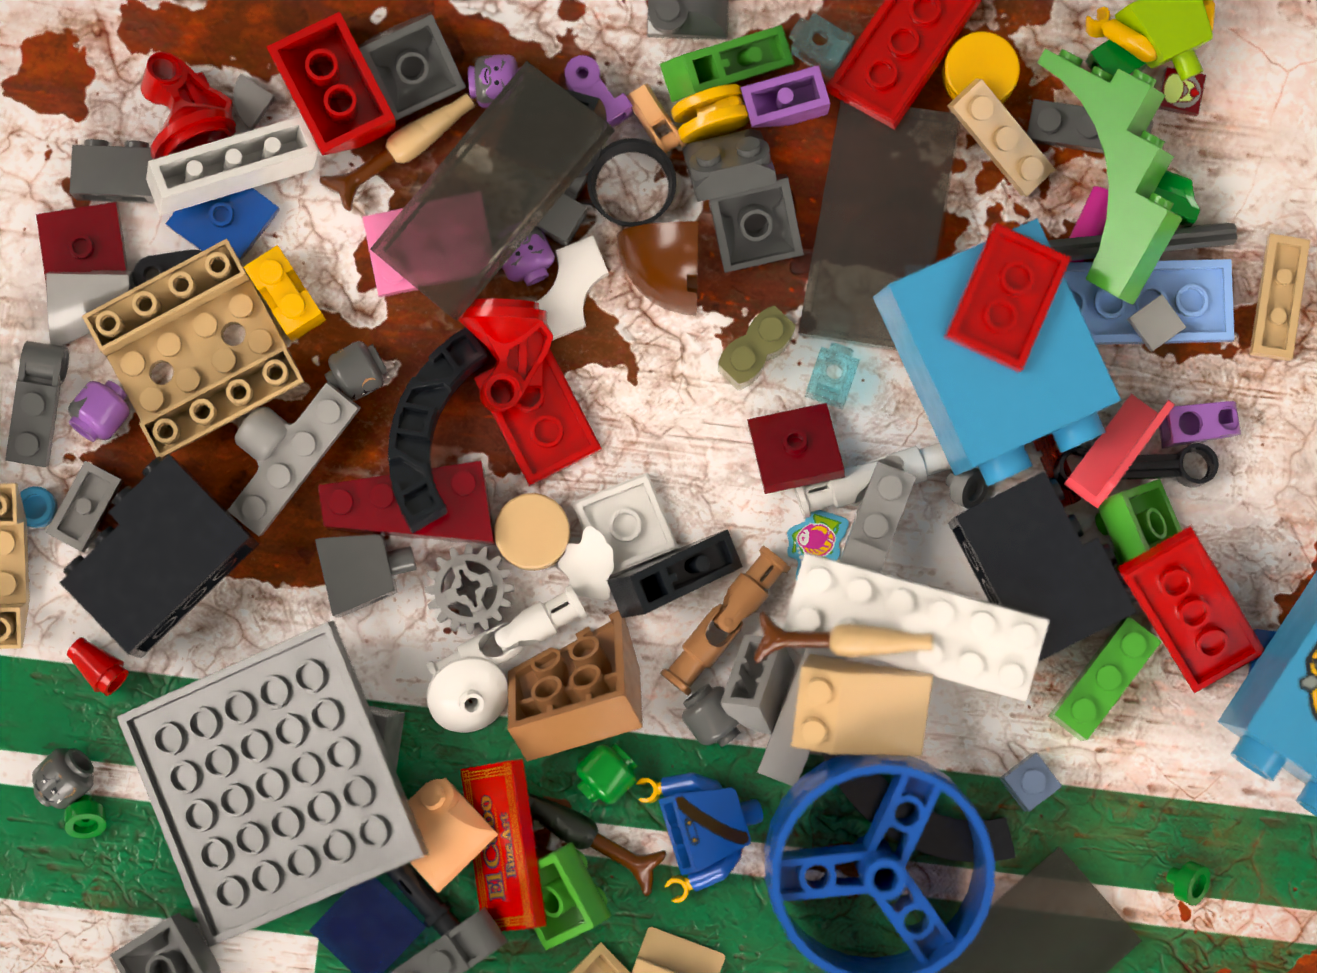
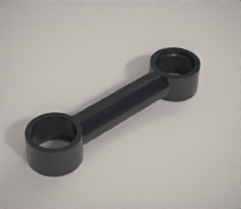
(1152, 466)

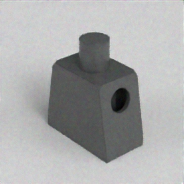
(360, 570)

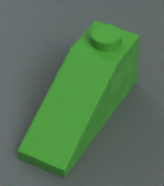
(726, 63)

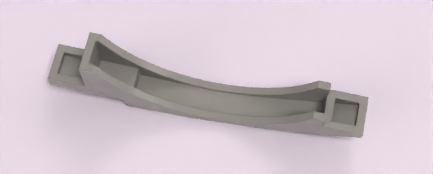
(867, 548)

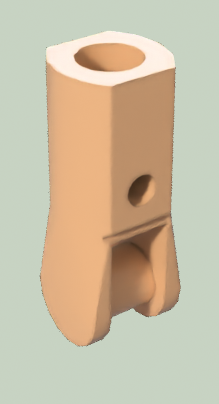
(652, 116)

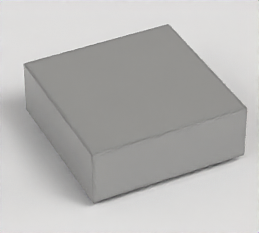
(1156, 323)

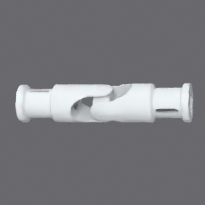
(853, 486)
(526, 629)

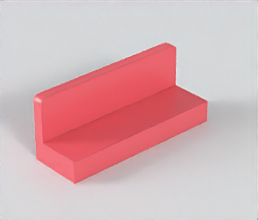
(1116, 450)

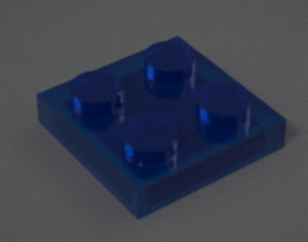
(368, 928)

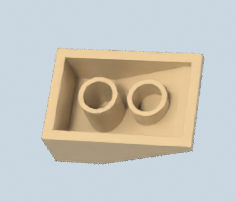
(860, 708)

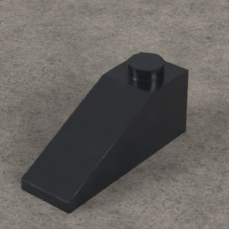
(674, 574)

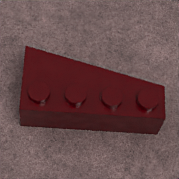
(371, 507)

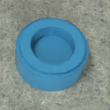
(39, 506)

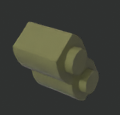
(765, 340)

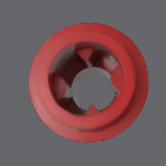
(98, 667)

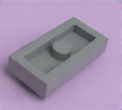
(84, 506)

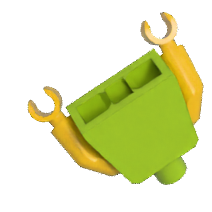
(1159, 31)

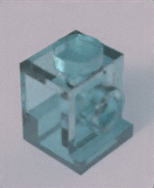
(826, 56)
(830, 390)

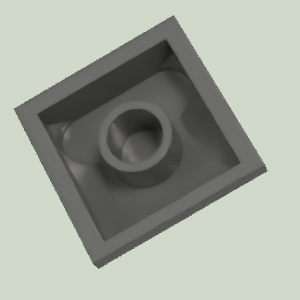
(688, 19)
(412, 65)
(729, 164)
(756, 226)
(167, 948)

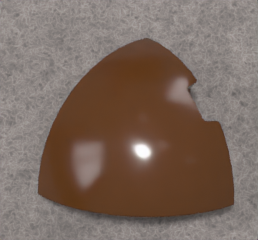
(663, 263)

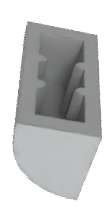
(757, 690)

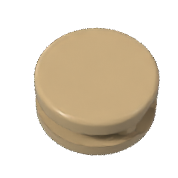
(532, 531)

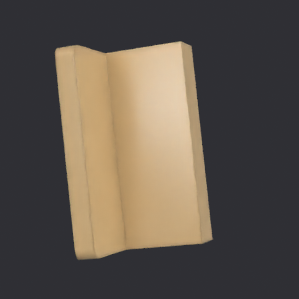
(672, 954)

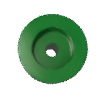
(85, 818)
(1190, 882)

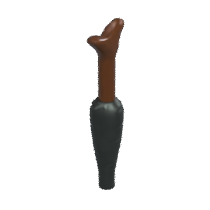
(583, 832)

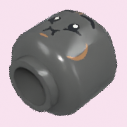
(356, 370)
(63, 778)

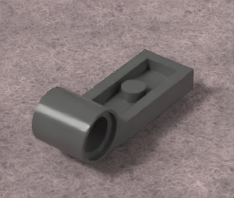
(1064, 126)
(36, 403)
(459, 947)

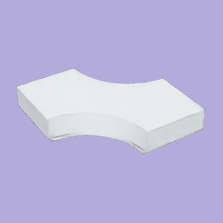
(578, 272)

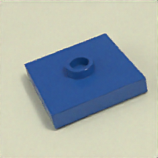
(234, 217)

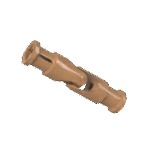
(742, 600)

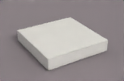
(629, 520)

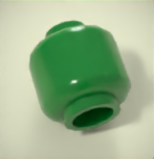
(606, 774)

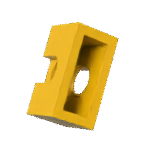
(275, 280)

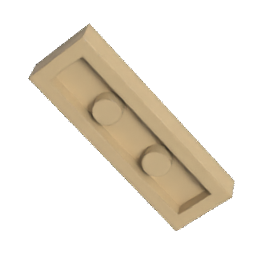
(1001, 137)
(1280, 297)

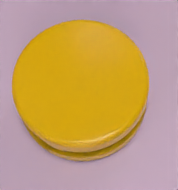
(981, 57)
(710, 113)

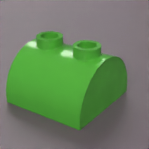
(1137, 520)
(569, 896)

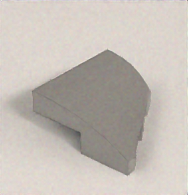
(76, 294)

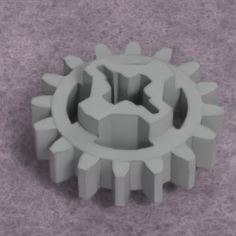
(487, 582)

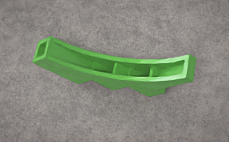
(1137, 218)

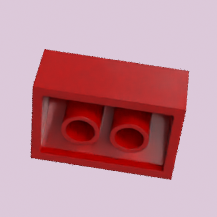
(332, 86)

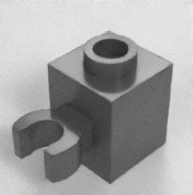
(565, 215)

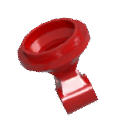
(196, 109)
(518, 340)

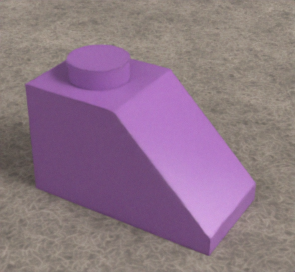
(787, 99)

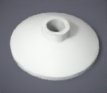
(463, 680)

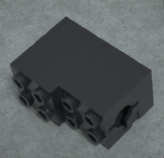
(159, 559)
(1034, 562)

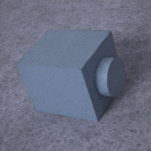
(1030, 782)

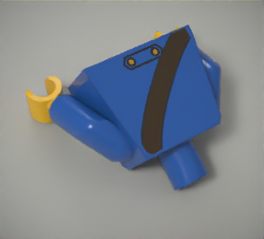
(703, 826)

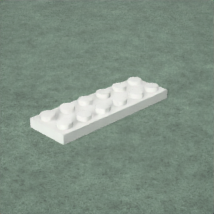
(971, 637)

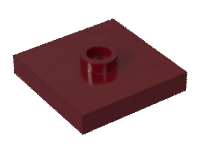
(82, 239)
(796, 448)

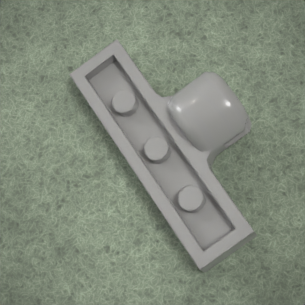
(287, 453)

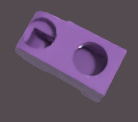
(584, 77)
(1199, 423)

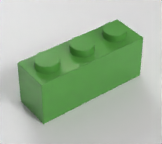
(1104, 678)

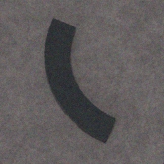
(416, 421)
(941, 836)

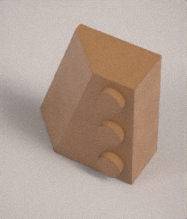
(576, 692)

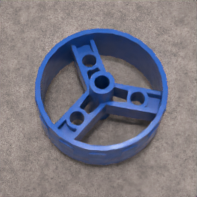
(879, 867)

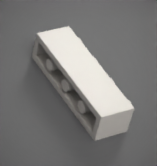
(231, 165)

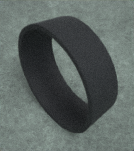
(632, 145)

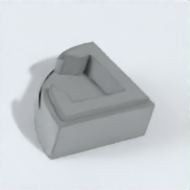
(251, 101)

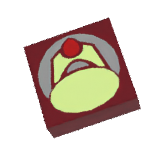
(1181, 96)

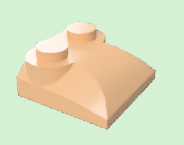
(450, 831)

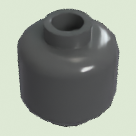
(707, 717)

